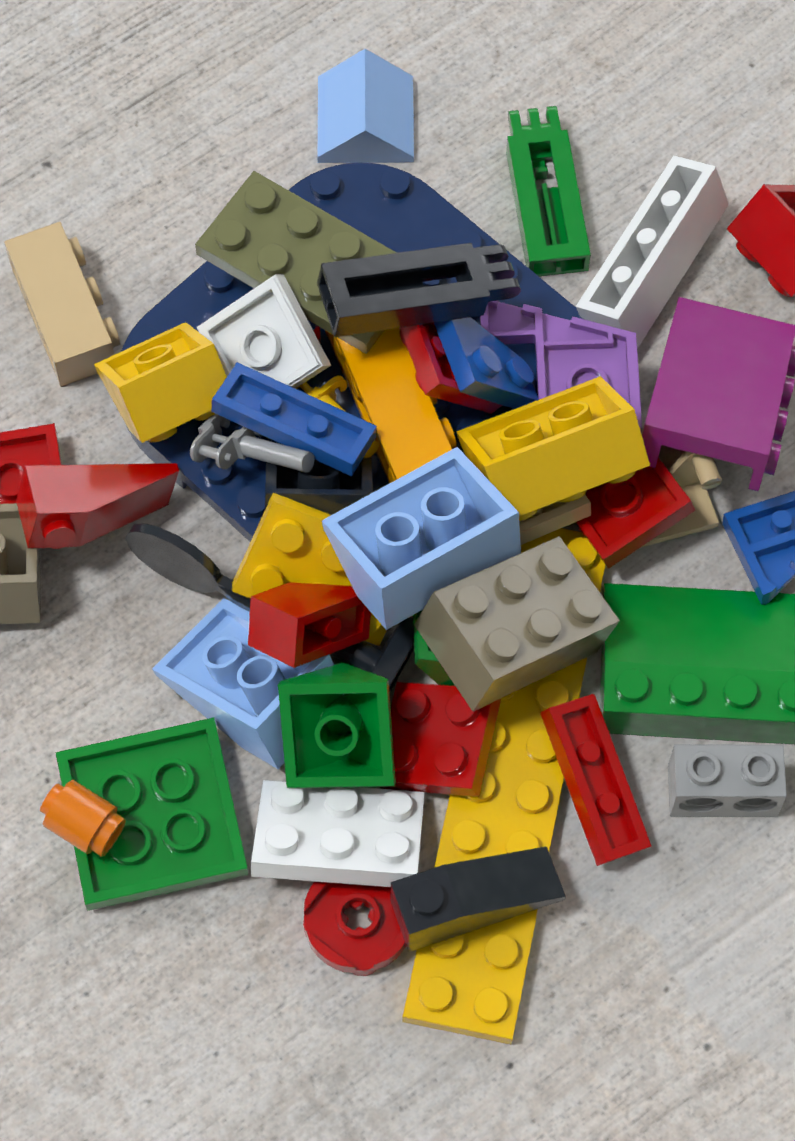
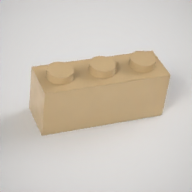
(62, 301)

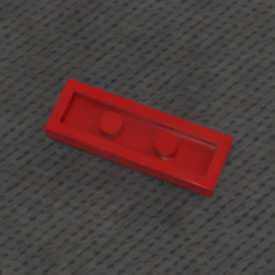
(595, 779)

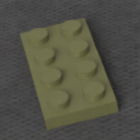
(277, 232)

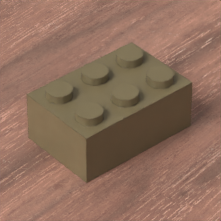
(515, 623)

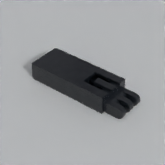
(390, 291)

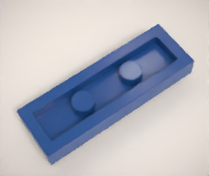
(294, 418)

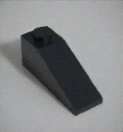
(473, 895)

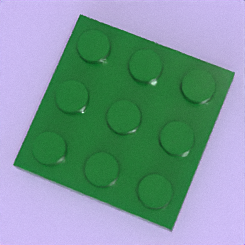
(175, 809)

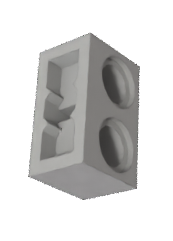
(726, 780)

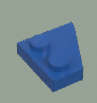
(485, 364)
(765, 543)

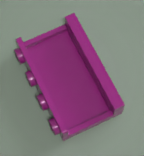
(723, 387)

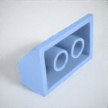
(422, 535)

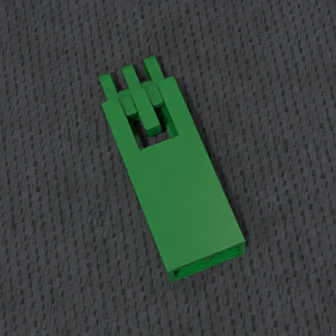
(551, 217)

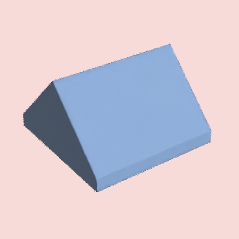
(365, 112)

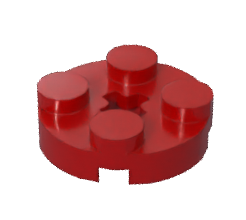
(347, 949)

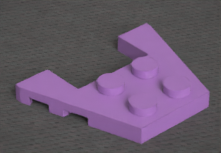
(570, 350)

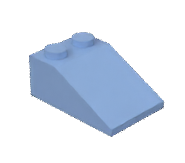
(232, 680)

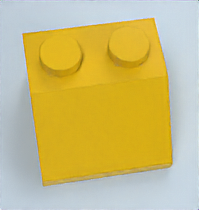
(163, 382)

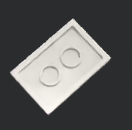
(337, 834)

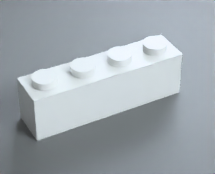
(656, 248)

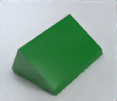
(337, 729)

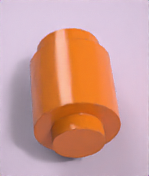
(82, 818)

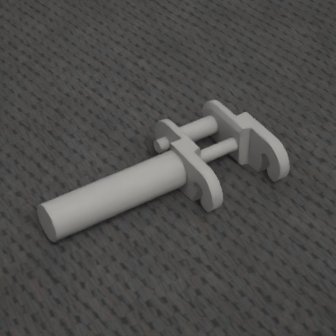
(244, 444)

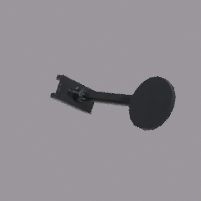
(194, 570)

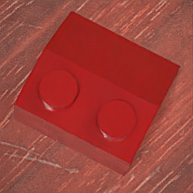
(768, 234)

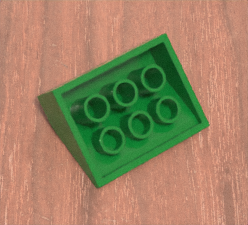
(699, 664)

